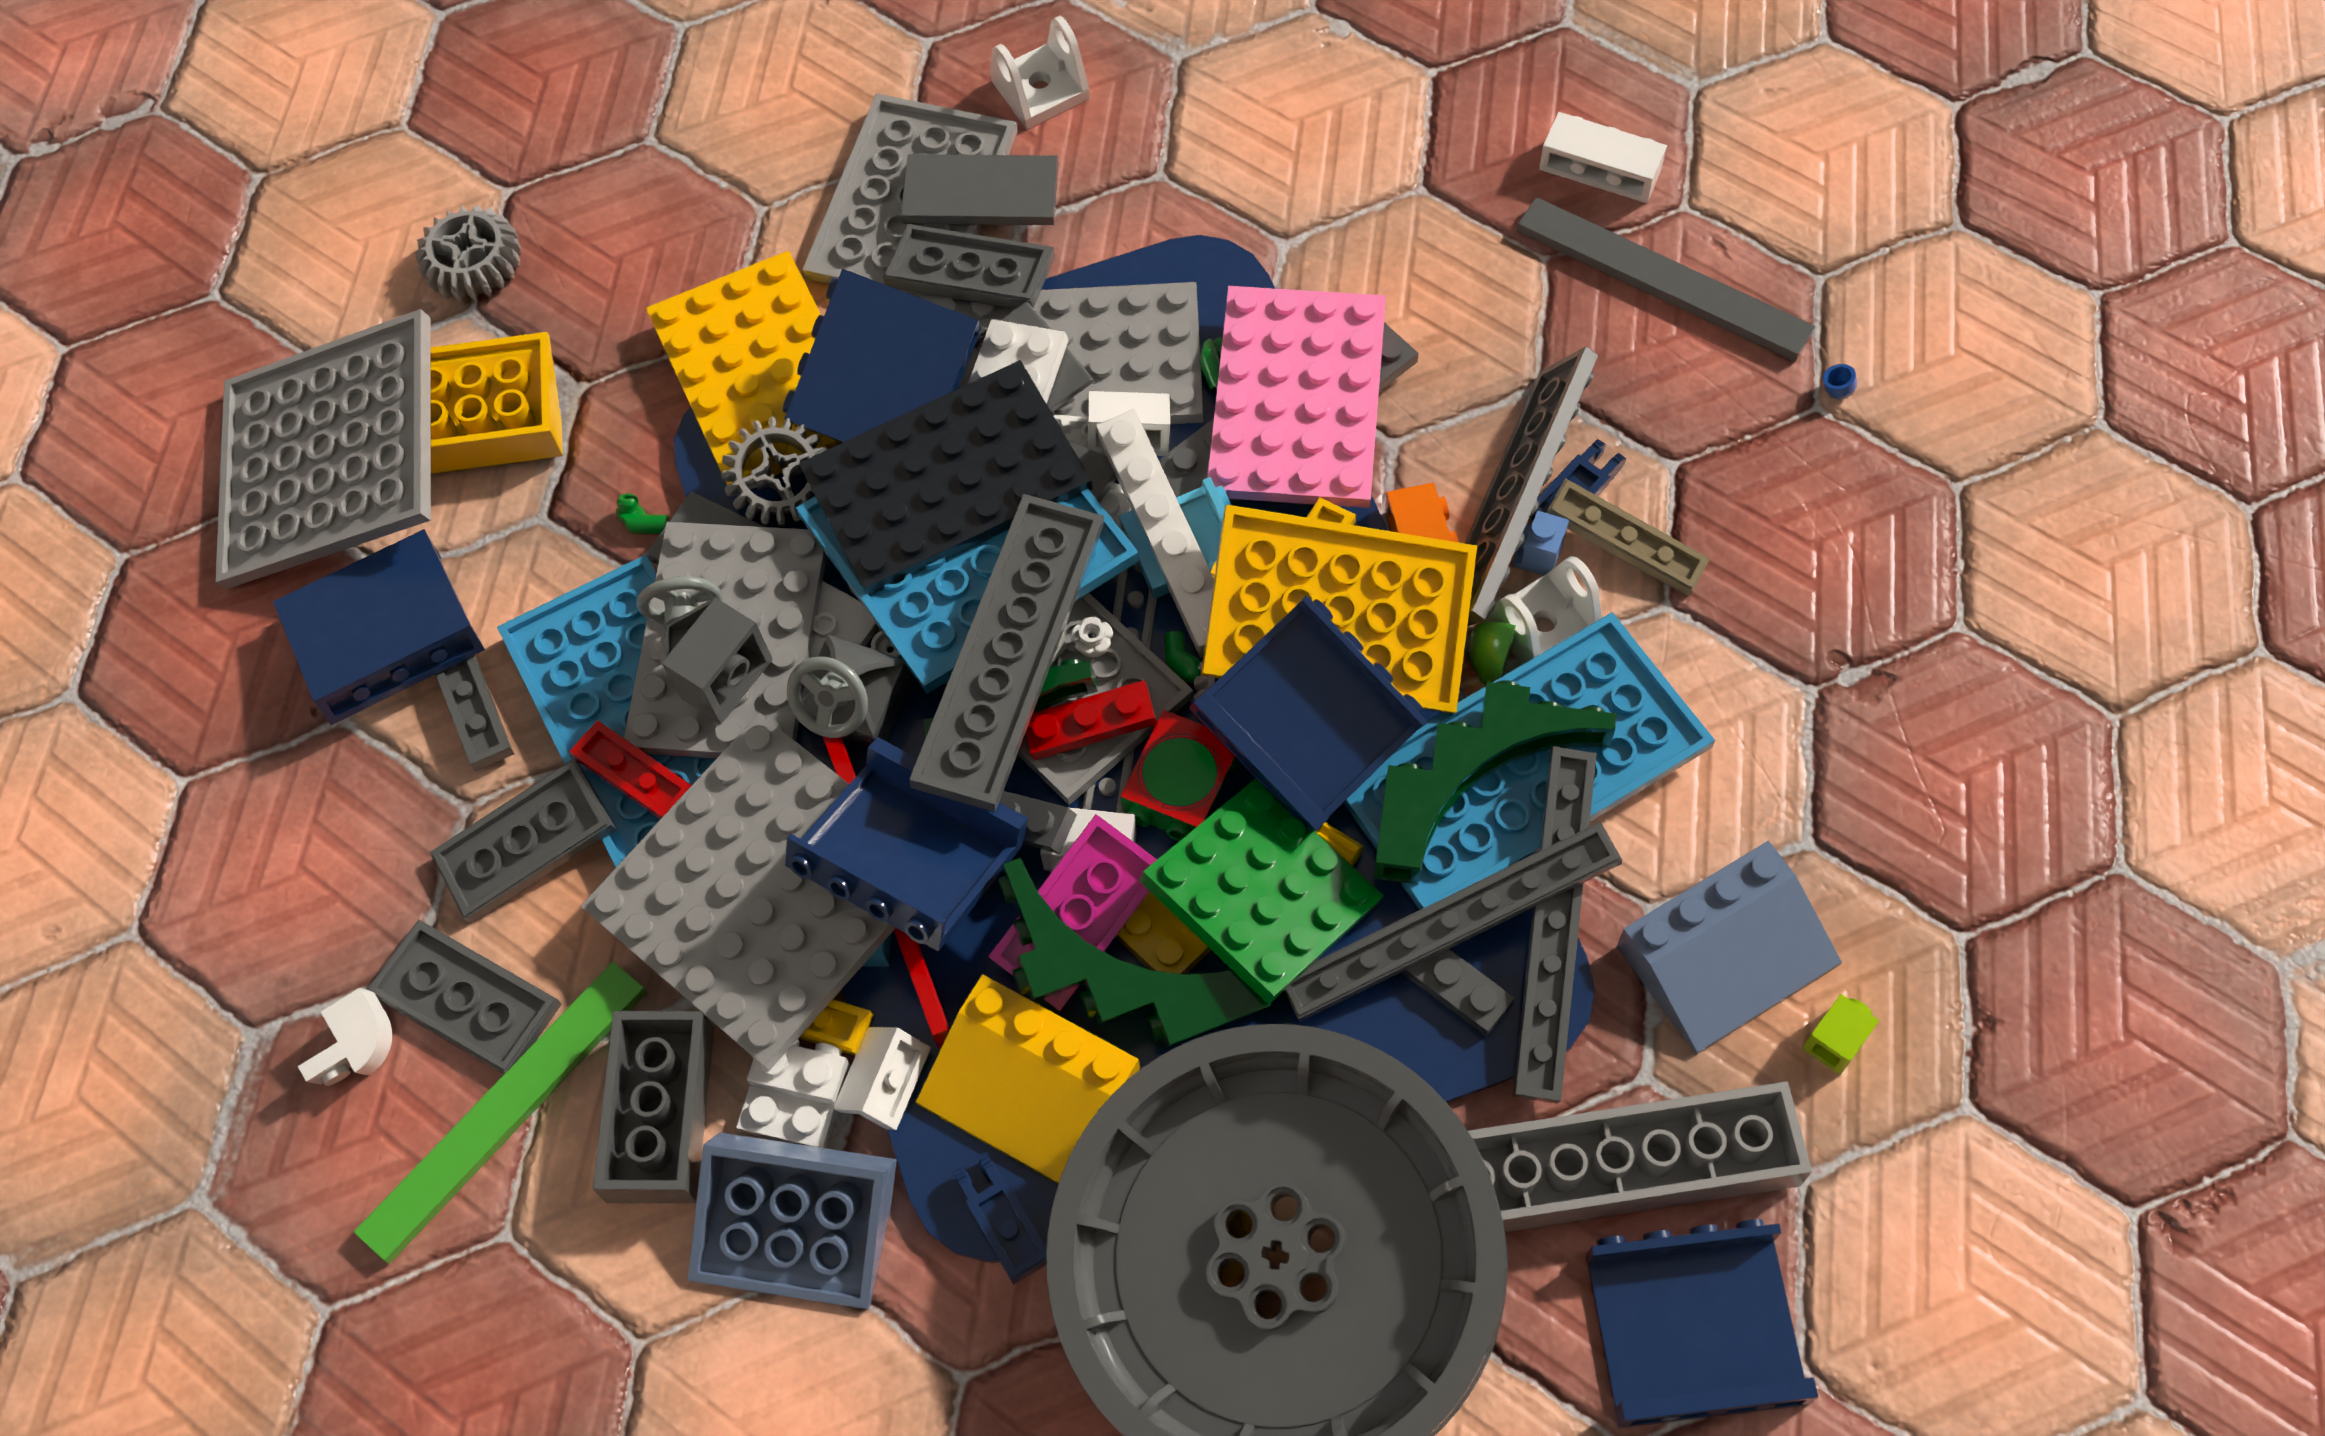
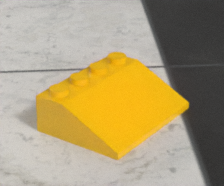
(494, 403)
(1022, 1077)

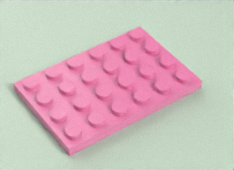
(1298, 396)

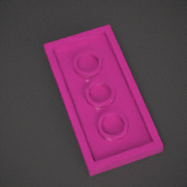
(1090, 891)

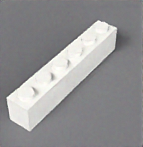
(1161, 520)

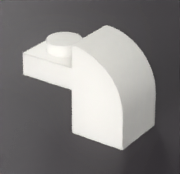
(361, 1036)

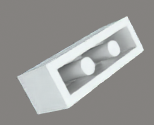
(1602, 157)

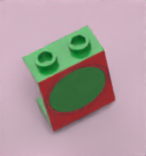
(1177, 776)

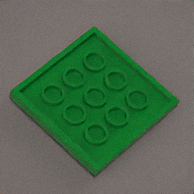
(1261, 890)

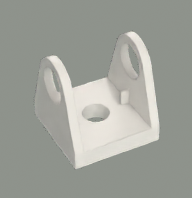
(1053, 63)
(1551, 597)

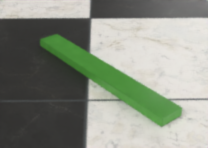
(498, 1114)

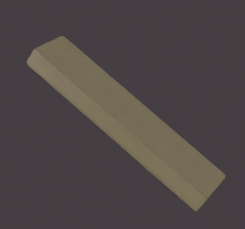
(1628, 537)

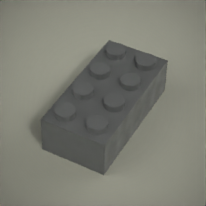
(654, 1107)

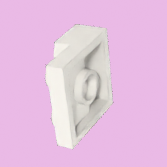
(795, 1097)

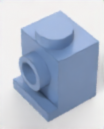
(1541, 543)

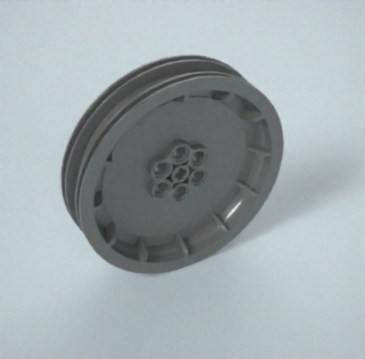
(1230, 1133)

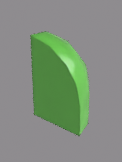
(1490, 649)

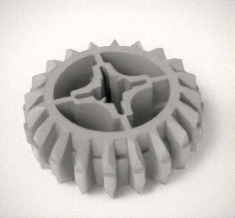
(462, 243)
(762, 439)

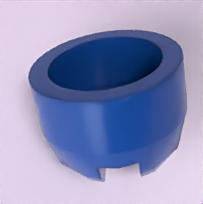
(1840, 381)

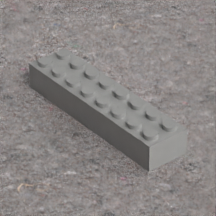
(1645, 1156)

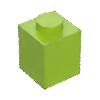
(1841, 1033)

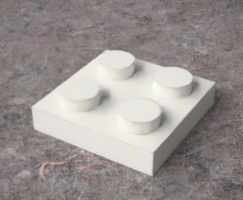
(1036, 347)

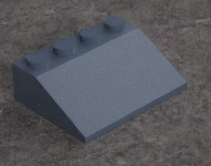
(1729, 947)
(790, 1219)

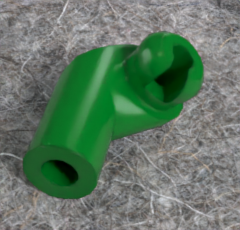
(1210, 361)
(636, 519)
(1178, 659)

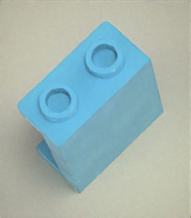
(1204, 514)

